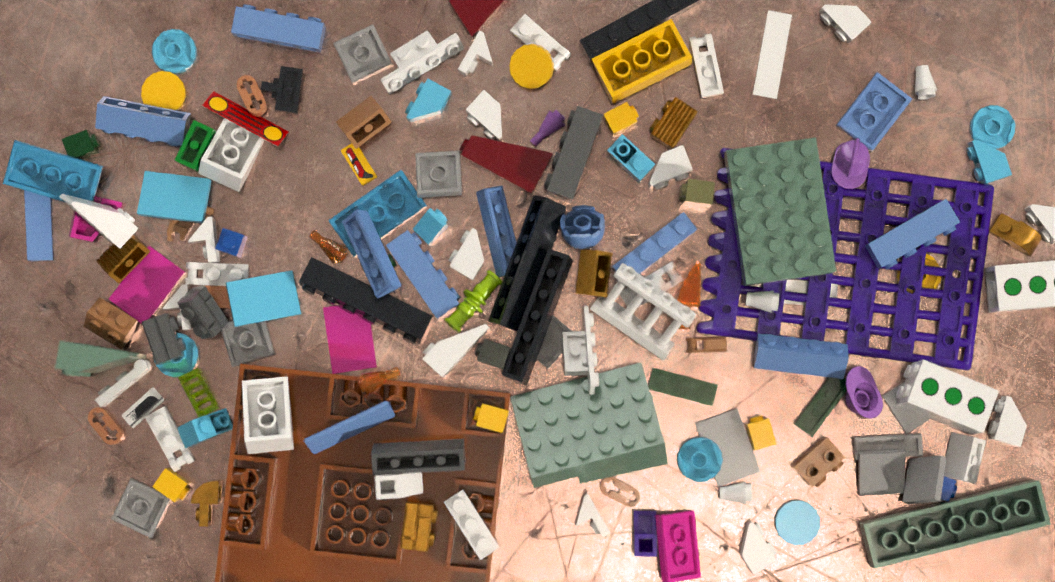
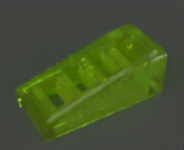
(206, 389)

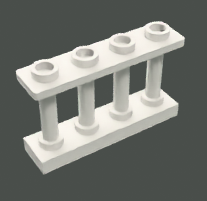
(634, 327)

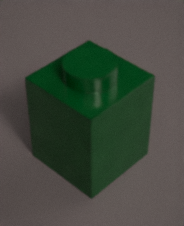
(81, 144)

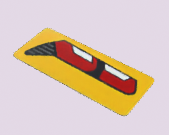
(359, 164)

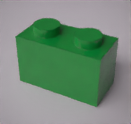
(195, 145)

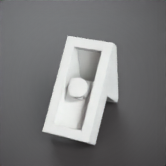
(477, 50)
(207, 233)
(172, 304)
(588, 511)

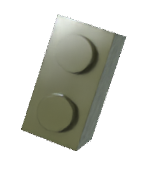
(697, 193)

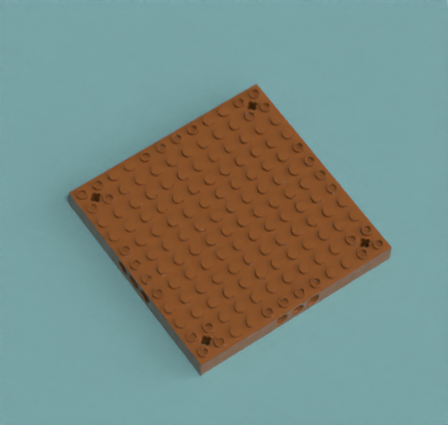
(319, 512)

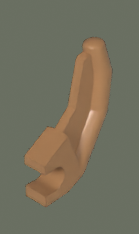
(183, 227)

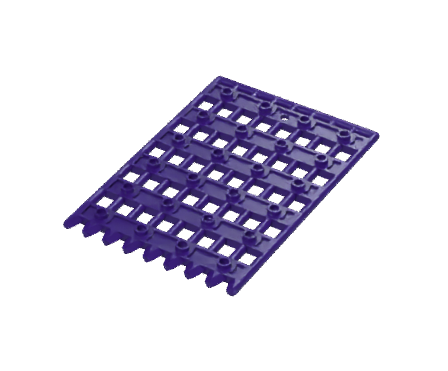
(864, 284)

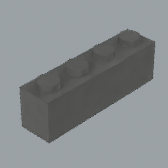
(418, 456)

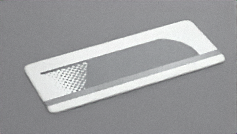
(142, 407)

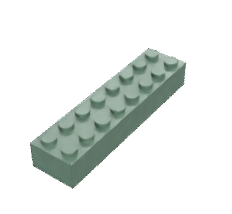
(954, 523)

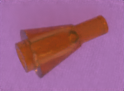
(334, 251)
(371, 381)

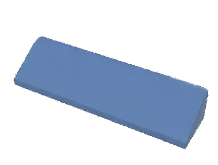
(38, 227)
(497, 227)
(371, 253)
(350, 427)

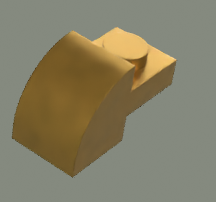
(1017, 234)
(206, 495)

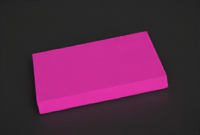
(147, 286)
(349, 340)
(678, 546)

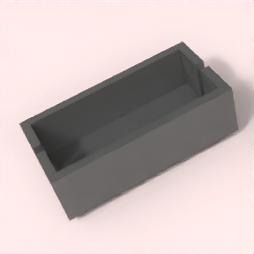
(574, 154)

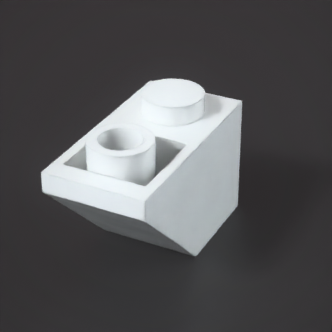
(845, 19)
(487, 113)
(670, 166)
(1044, 219)
(469, 257)
(1008, 423)
(398, 485)
(755, 550)

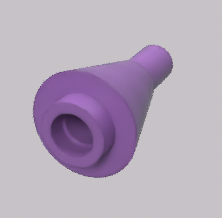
(551, 123)

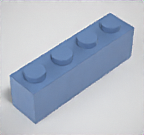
(278, 29)
(142, 121)
(911, 234)
(658, 244)
(423, 275)
(801, 356)

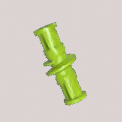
(473, 301)

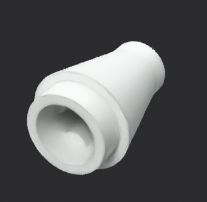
(924, 83)
(763, 300)
(737, 493)

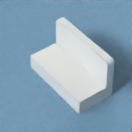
(964, 457)

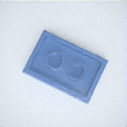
(874, 111)

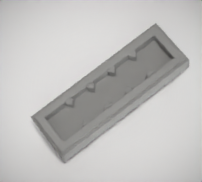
(909, 442)

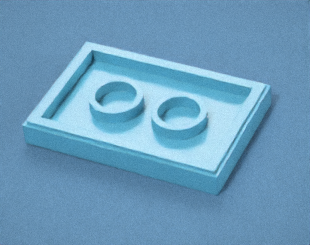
(174, 197)
(263, 298)

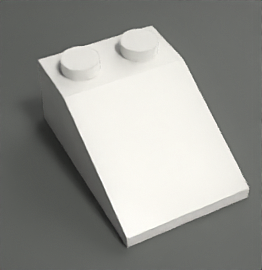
(230, 155)
(111, 223)
(448, 352)
(267, 415)

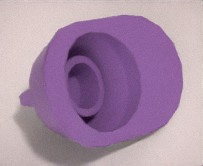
(850, 164)
(863, 393)

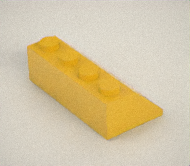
(642, 61)

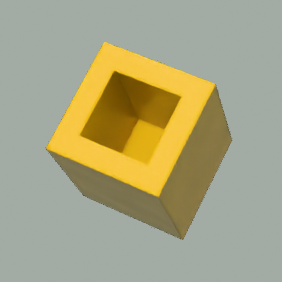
(620, 118)
(491, 417)
(760, 433)
(172, 485)

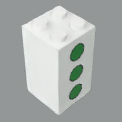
(1020, 286)
(946, 397)

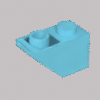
(430, 101)
(631, 158)
(988, 162)
(431, 226)
(205, 428)

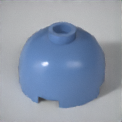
(582, 227)

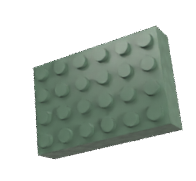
(779, 211)
(581, 433)

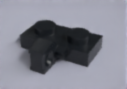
(285, 89)

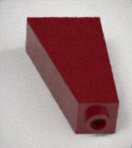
(475, 13)
(507, 161)

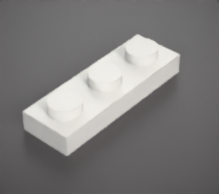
(471, 524)

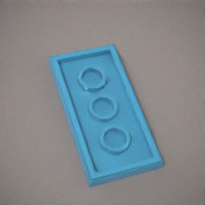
(51, 172)
(387, 206)

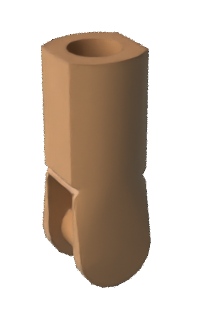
(710, 344)

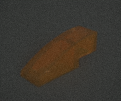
(690, 290)

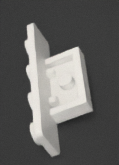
(419, 57)
(578, 352)

